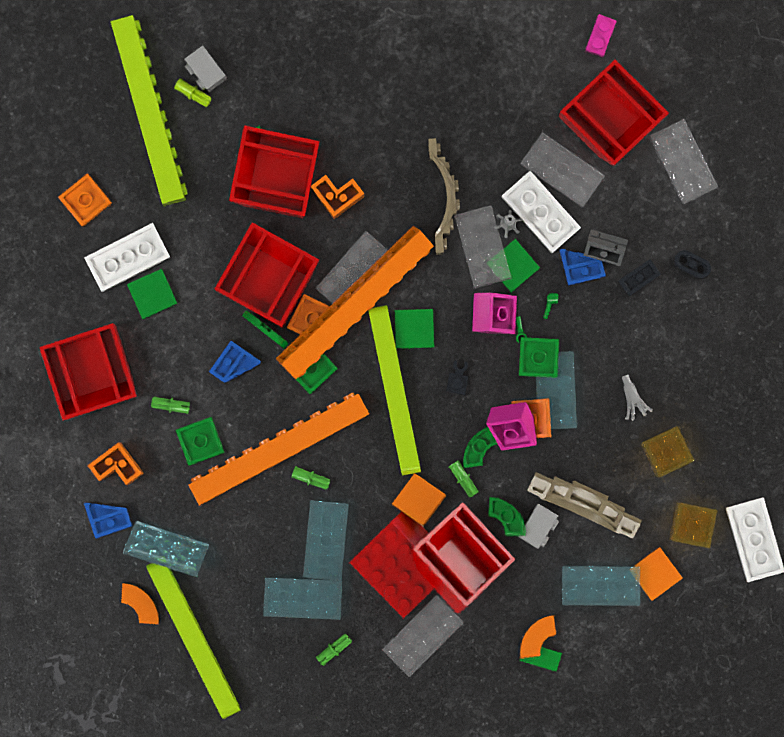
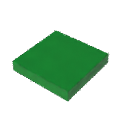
(520, 265)
(152, 294)
(414, 328)
(538, 357)
(317, 374)
(200, 441)

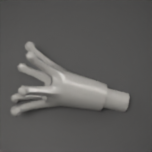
(508, 223)
(633, 399)

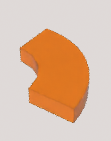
(141, 602)
(536, 636)

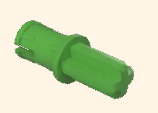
(170, 405)
(310, 478)
(463, 478)
(334, 649)

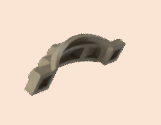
(452, 203)
(585, 502)

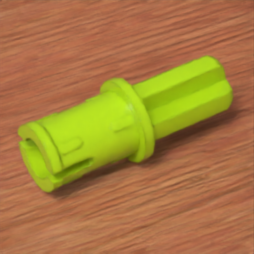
(192, 92)

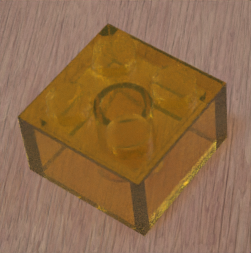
(667, 452)
(693, 525)

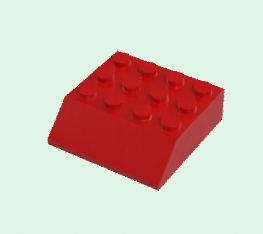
(613, 113)
(274, 172)
(267, 275)
(88, 371)
(460, 558)
(391, 566)

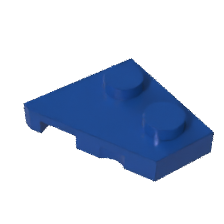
(580, 267)
(233, 363)
(107, 519)

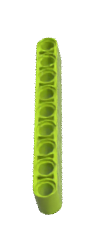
(394, 390)
(194, 640)

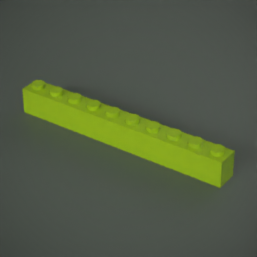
(148, 110)

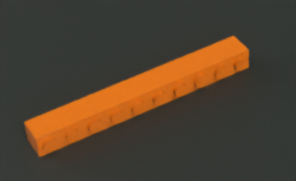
(355, 302)
(279, 449)

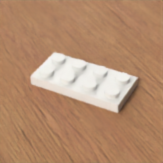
(541, 212)
(127, 257)
(755, 539)

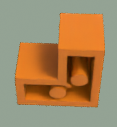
(337, 200)
(116, 460)

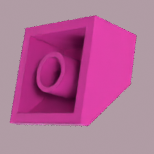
(494, 313)
(512, 426)

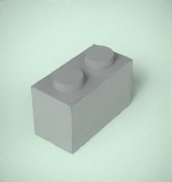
(205, 69)
(539, 525)

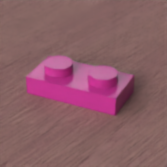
(600, 35)

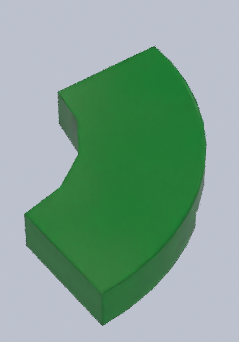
(265, 329)
(477, 448)
(508, 516)

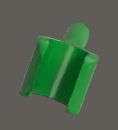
(552, 298)
(520, 329)

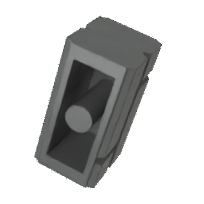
(605, 247)

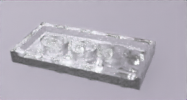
(683, 161)
(562, 169)
(482, 247)
(351, 267)
(422, 636)

